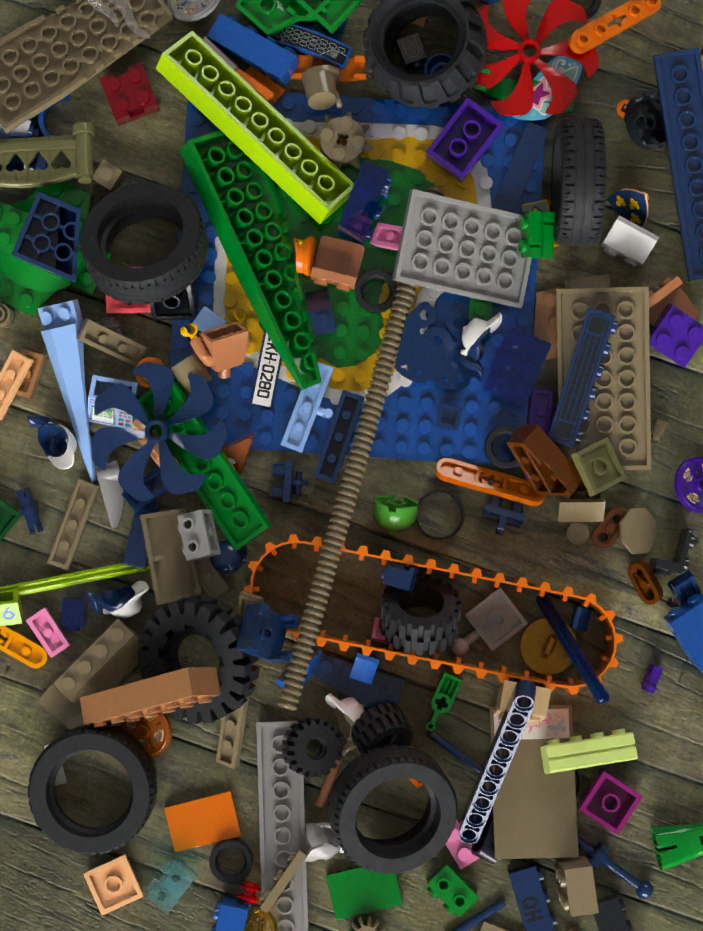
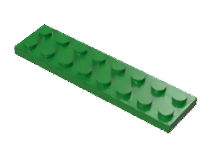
(223, 488)

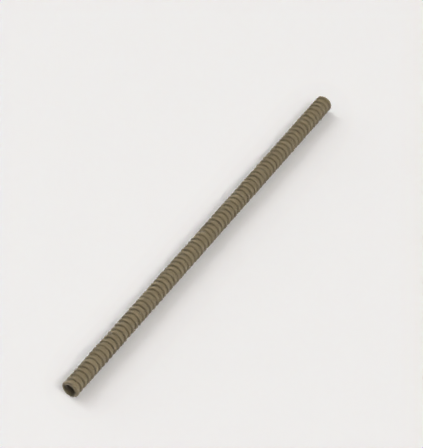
(348, 492)

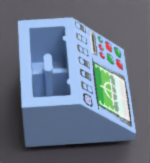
(111, 416)

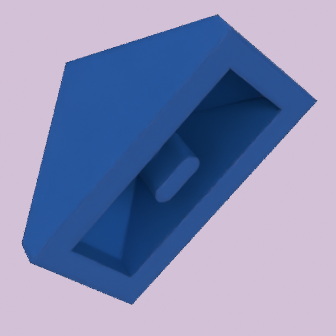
(364, 667)

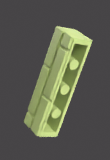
(588, 752)

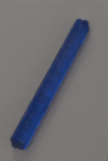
(573, 649)

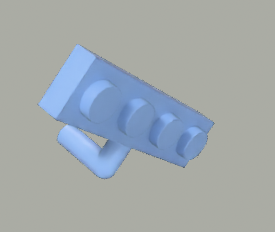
(306, 410)

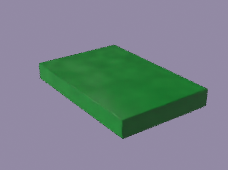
(362, 891)

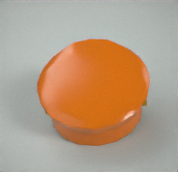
(305, 254)

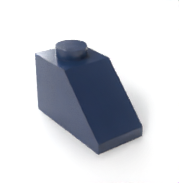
(320, 312)

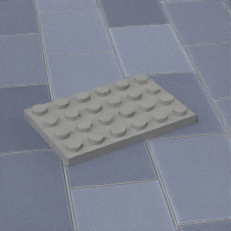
(462, 249)

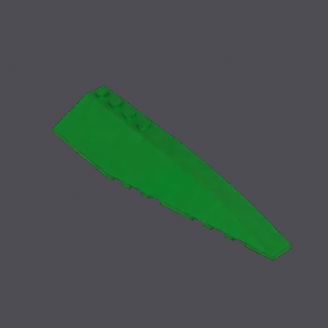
(256, 241)

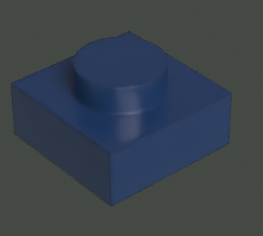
(448, 417)

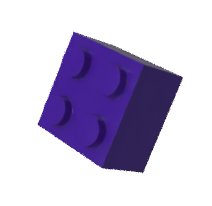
(676, 335)

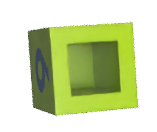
(10, 607)

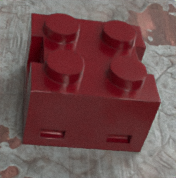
(130, 94)

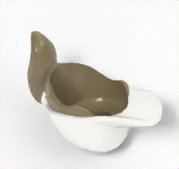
(347, 712)

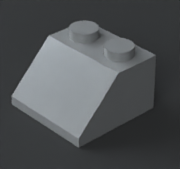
(629, 242)

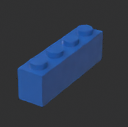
(254, 49)

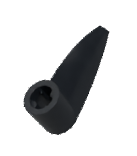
(485, 845)

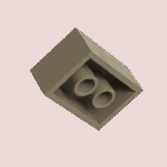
(577, 886)

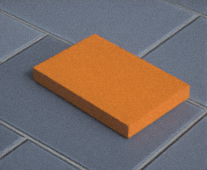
(202, 821)

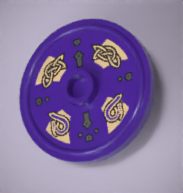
(689, 484)

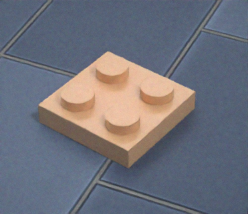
(113, 884)

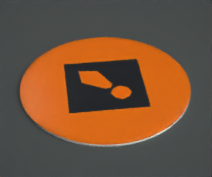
(621, 107)

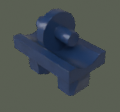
(284, 492)

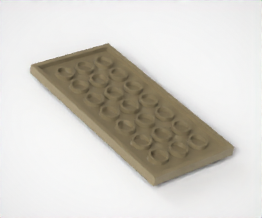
(623, 391)

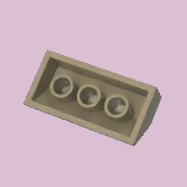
(102, 663)

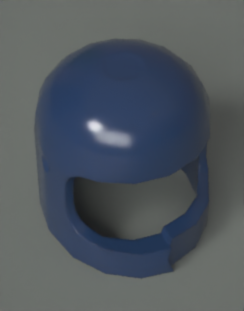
(229, 559)

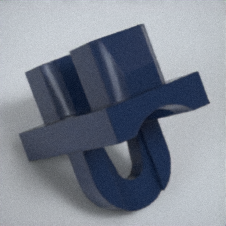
(512, 517)

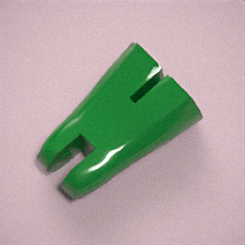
(676, 844)

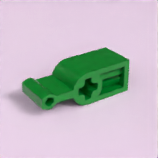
(439, 692)

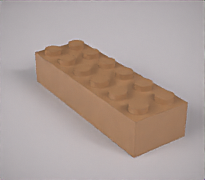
(150, 697)

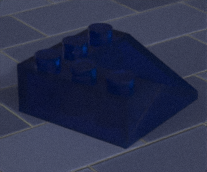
(364, 203)

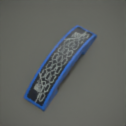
(314, 44)

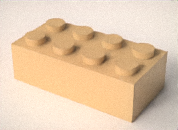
(541, 702)

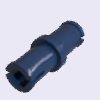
(29, 511)

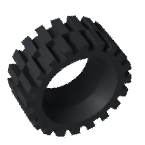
(417, 632)

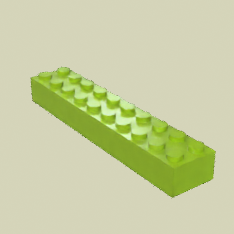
(255, 126)

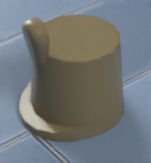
(320, 86)
(190, 365)

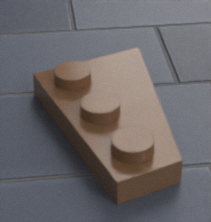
(546, 319)

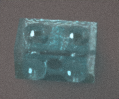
(171, 885)

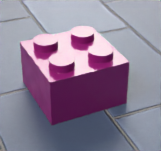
(609, 801)

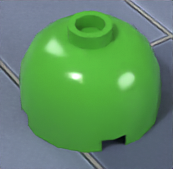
(394, 514)

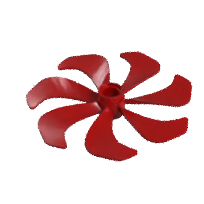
(561, 86)

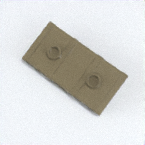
(169, 570)

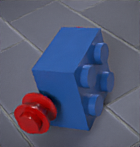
(232, 912)

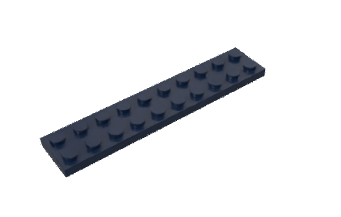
(681, 103)

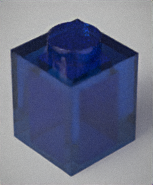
(74, 613)

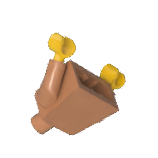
(221, 346)

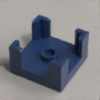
(264, 633)

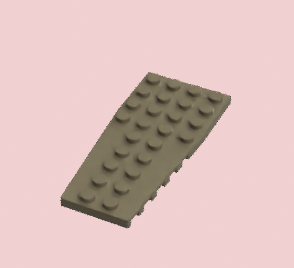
(64, 51)

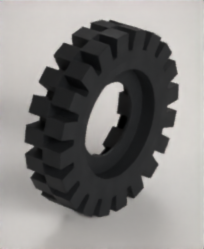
(204, 618)

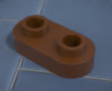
(609, 528)
(645, 582)

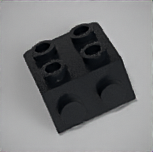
(680, 560)

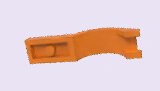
(353, 72)

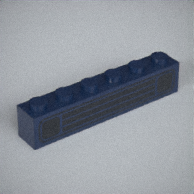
(581, 377)

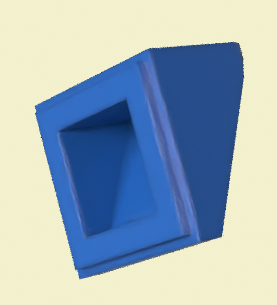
(580, 618)

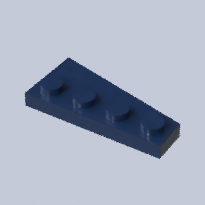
(337, 671)

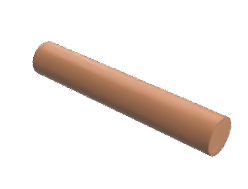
(327, 785)

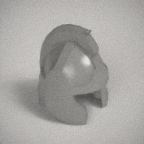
(321, 842)

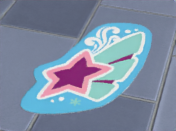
(542, 91)

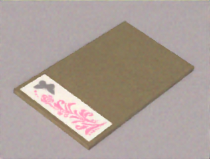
(535, 809)

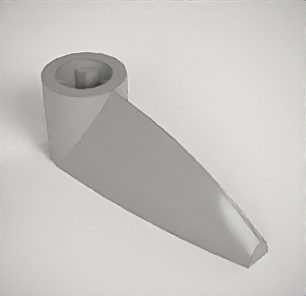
(111, 491)

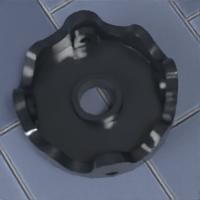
(649, 134)

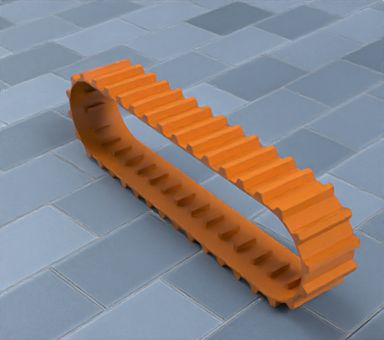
(571, 686)

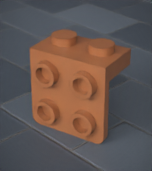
(337, 263)
(673, 294)

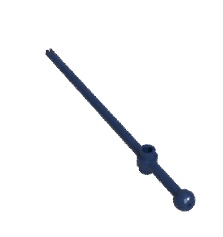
(596, 854)

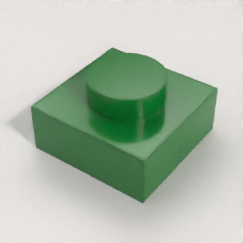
(479, 309)

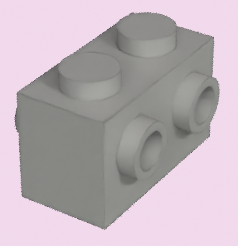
(198, 535)

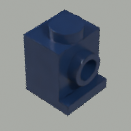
(399, 577)

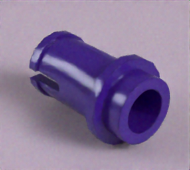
(651, 679)

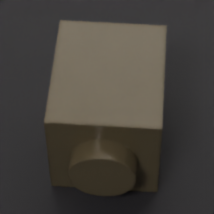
(108, 176)

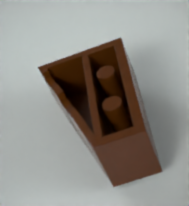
(543, 462)

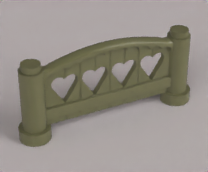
(75, 147)

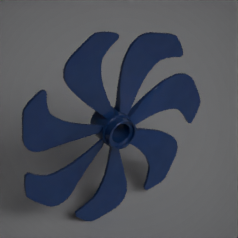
(173, 476)

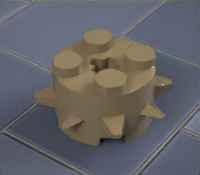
(344, 128)

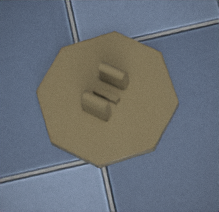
(638, 530)

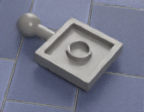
(493, 620)

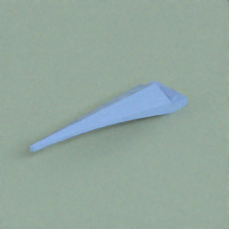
(60, 328)

